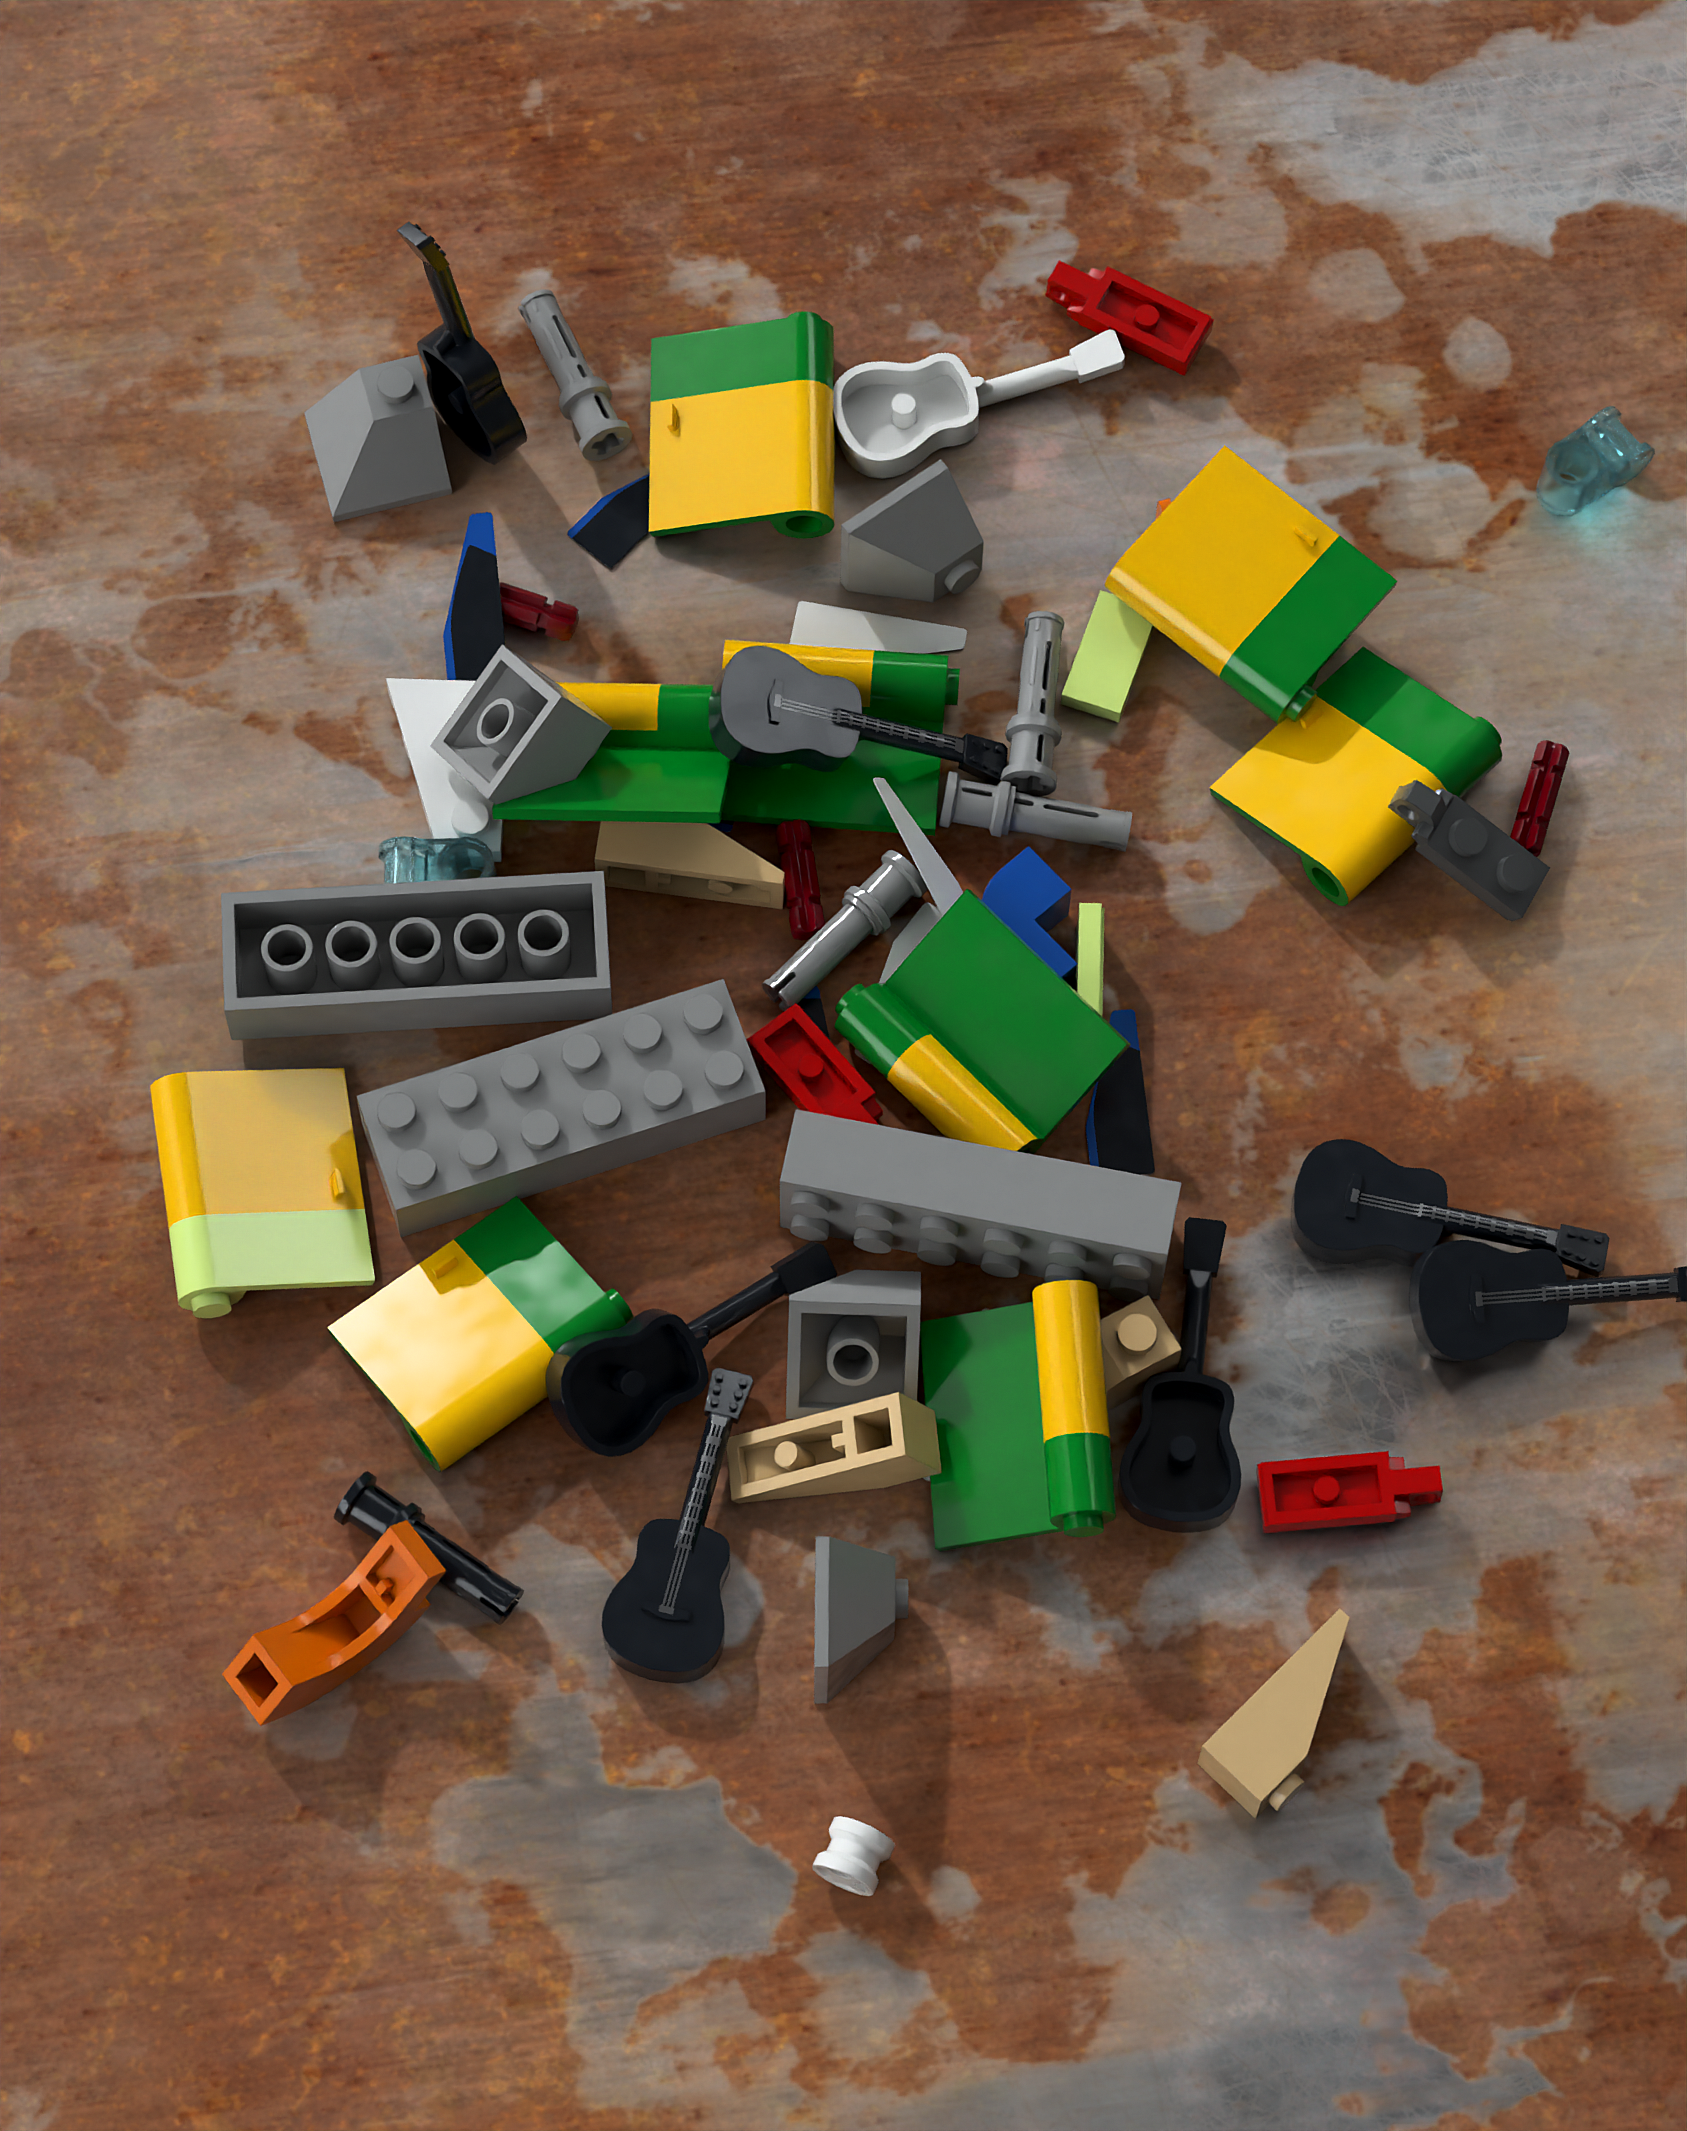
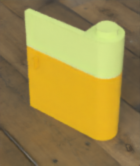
(259, 1184)

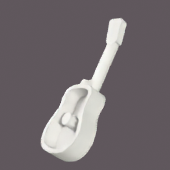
(903, 412)

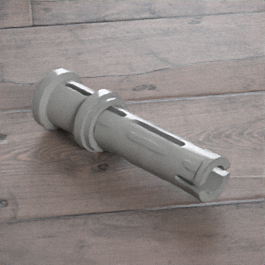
(583, 396)
(1034, 729)
(1004, 809)
(863, 913)

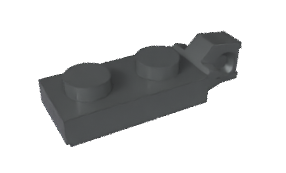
(1470, 848)

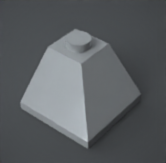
(378, 441)
(913, 541)
(519, 731)
(853, 1340)
(853, 1611)

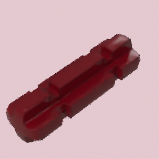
(533, 611)
(1540, 795)
(801, 879)

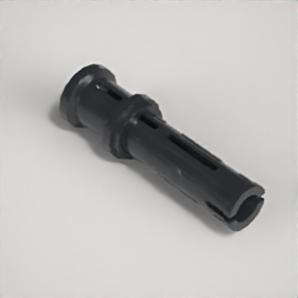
(375, 1510)

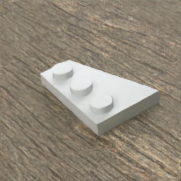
(448, 799)

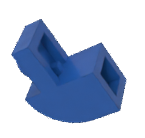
(1032, 902)

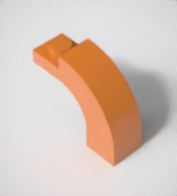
(341, 1633)

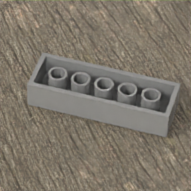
(415, 955)
(562, 1107)
(976, 1205)

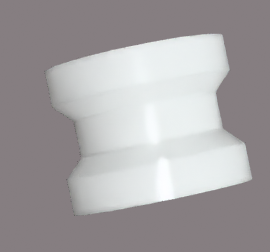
(853, 1856)

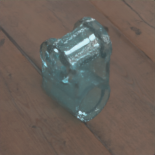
(1598, 456)
(433, 858)

